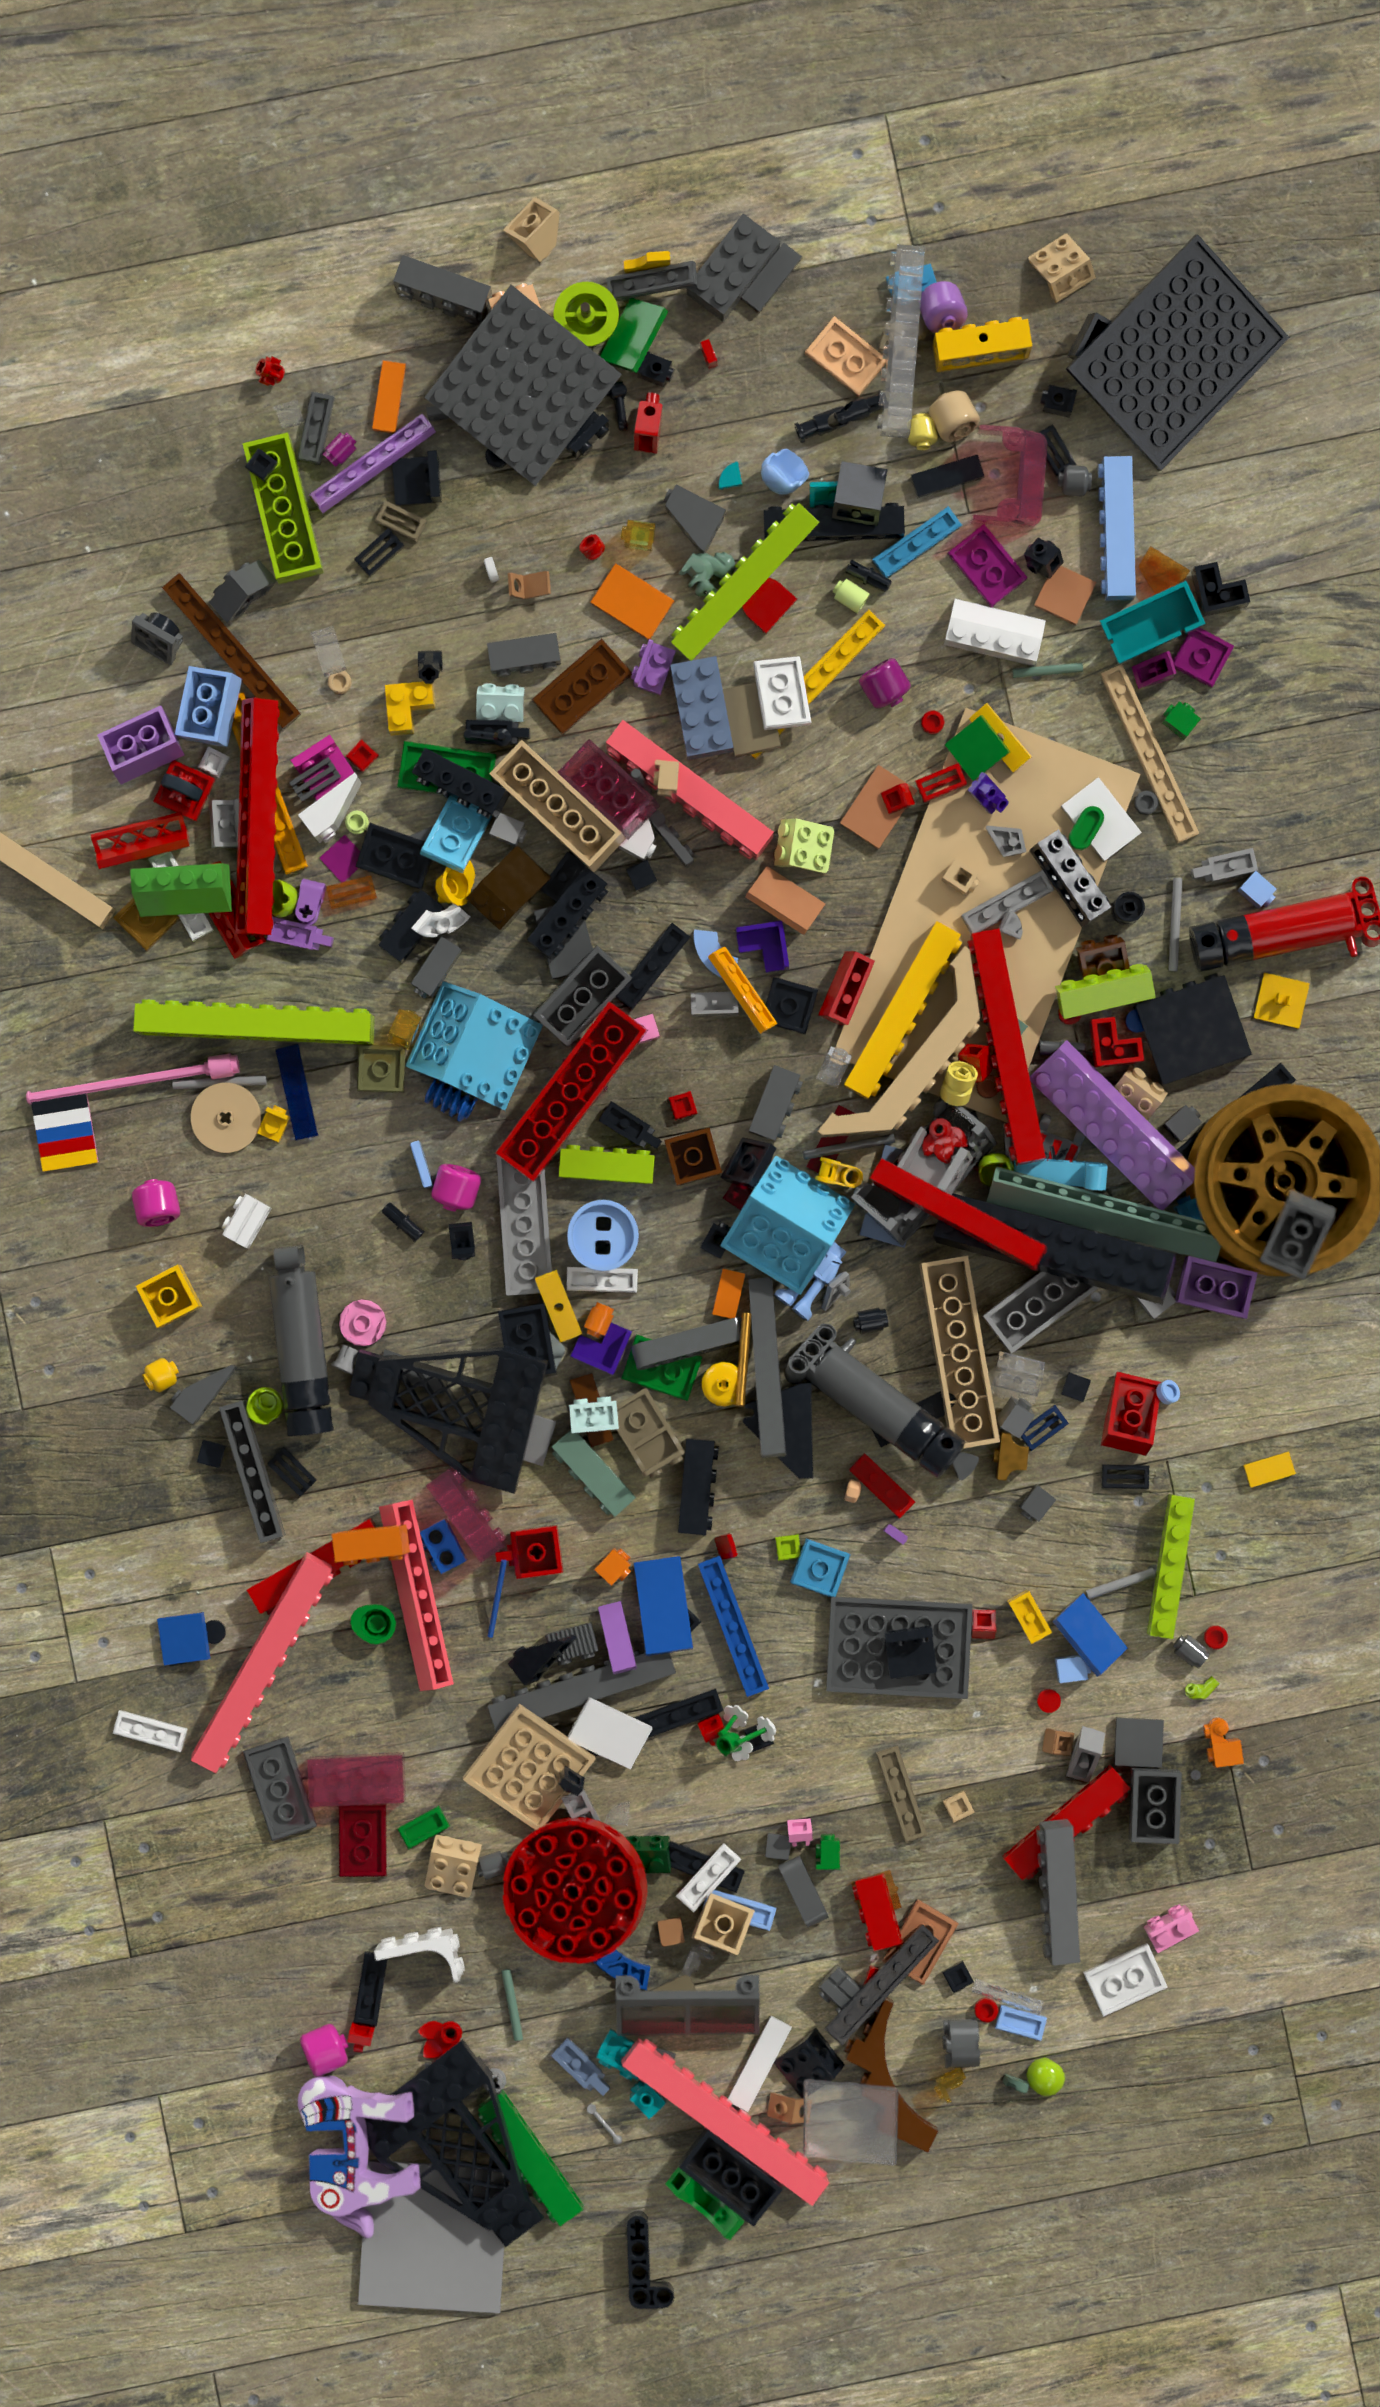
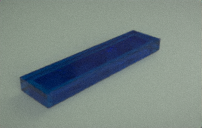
(297, 1092)

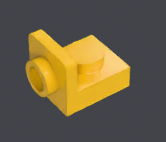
(274, 1123)

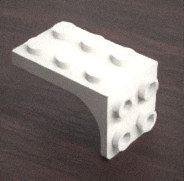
(436, 1940)

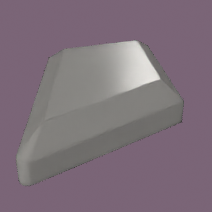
(1007, 840)
(836, 1288)

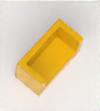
(1029, 1616)

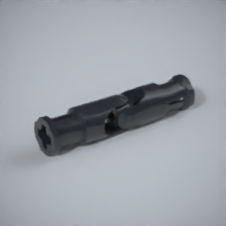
(853, 411)

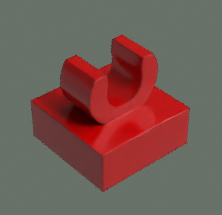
(710, 1728)
(361, 2036)

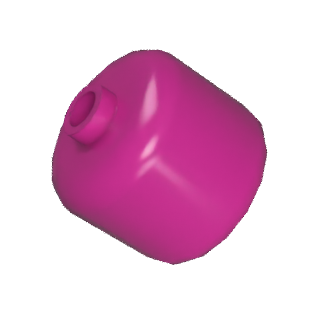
(455, 1187)
(155, 1203)
(324, 2049)

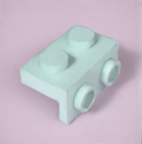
(500, 702)

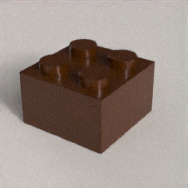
(693, 1156)

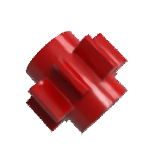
(270, 371)

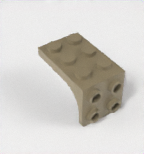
(647, 1434)

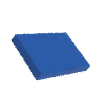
(1090, 1634)

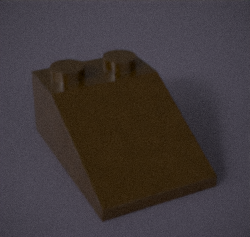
(508, 888)

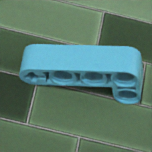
(1079, 1173)

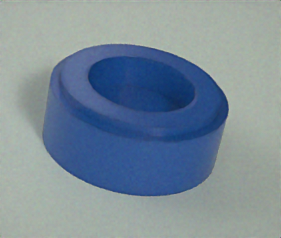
(1133, 1022)

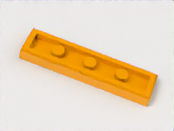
(742, 990)

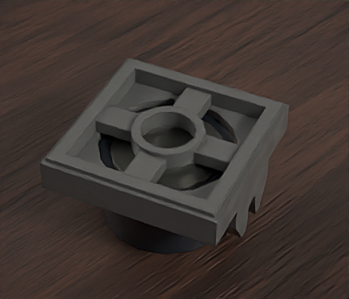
(156, 636)

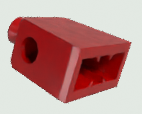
(648, 424)

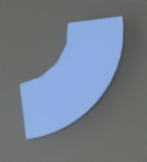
(705, 944)

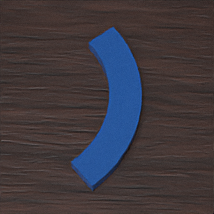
(619, 1965)

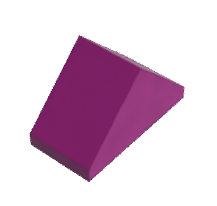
(1154, 670)

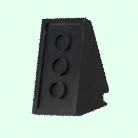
(797, 1428)

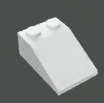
(328, 812)

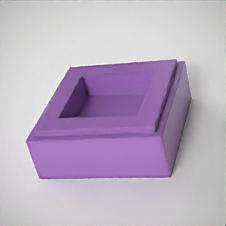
(895, 1533)

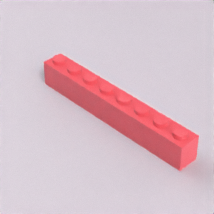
(418, 1602)

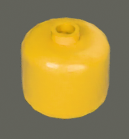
(720, 1373)

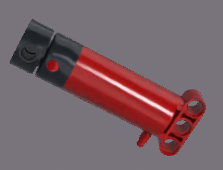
(1288, 929)

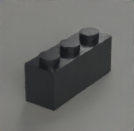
(401, 938)

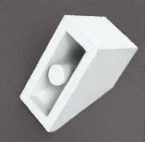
(641, 842)

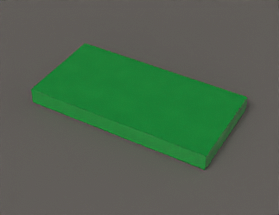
(474, 761)

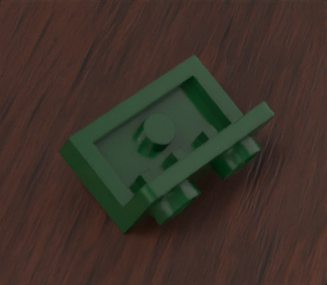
(652, 1852)

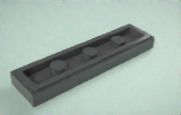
(652, 281)

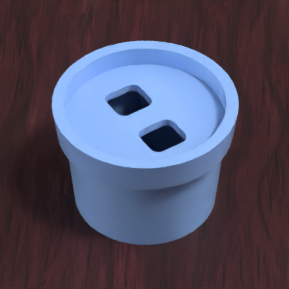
(583, 1235)

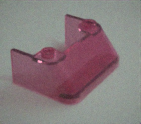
(1027, 508)

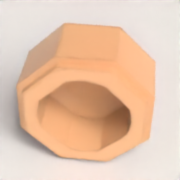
(852, 1491)

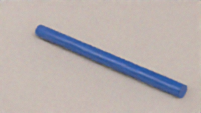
(497, 1598)

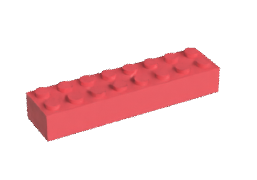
(693, 793)

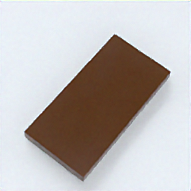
(582, 686)

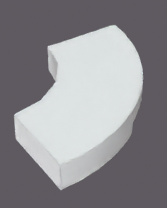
(437, 923)

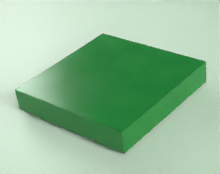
(977, 748)

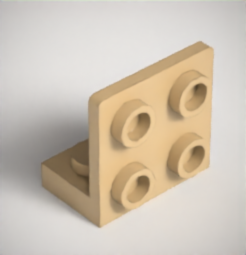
(1063, 266)

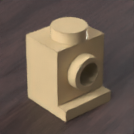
(666, 777)
(958, 868)

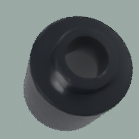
(870, 1320)

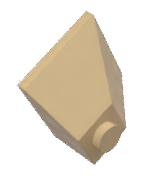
(535, 229)

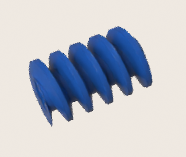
(450, 1100)

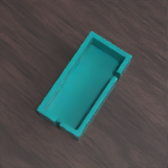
(1152, 622)

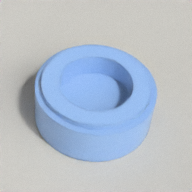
(1168, 1392)

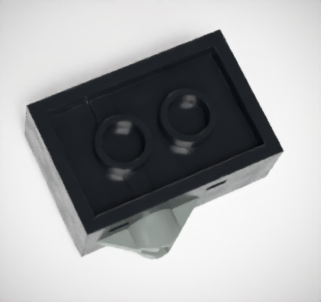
(529, 1331)

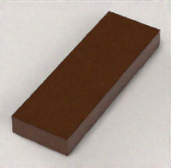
(585, 1388)

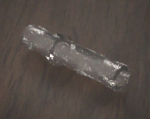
(1003, 1995)

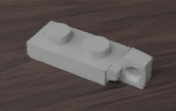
(1226, 866)

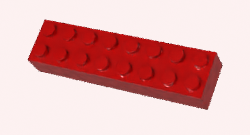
(572, 1091)

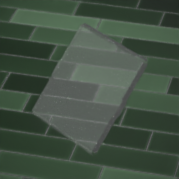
(850, 2122)

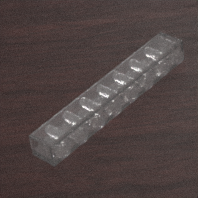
(902, 341)

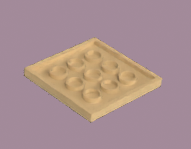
(524, 1767)

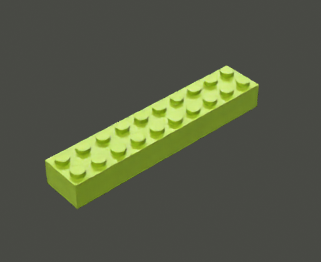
(252, 1023)

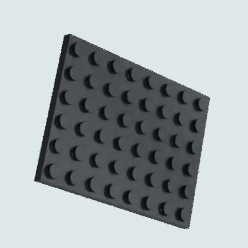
(1177, 352)

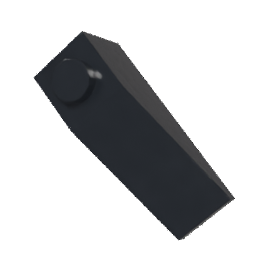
(534, 1661)

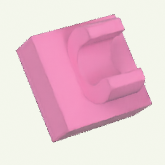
(799, 1831)

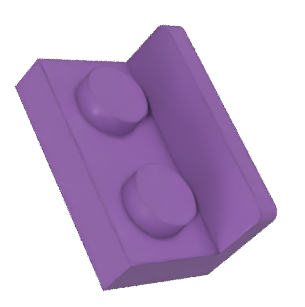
(653, 667)

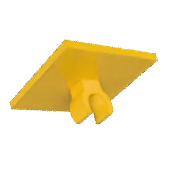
(1281, 1000)

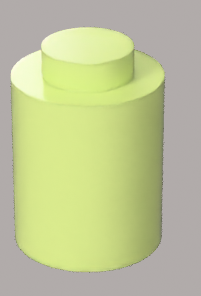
(850, 595)

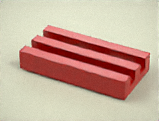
(959, 775)

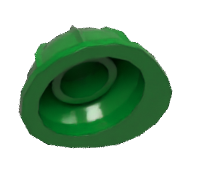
(373, 1623)

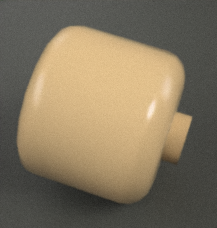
(954, 416)

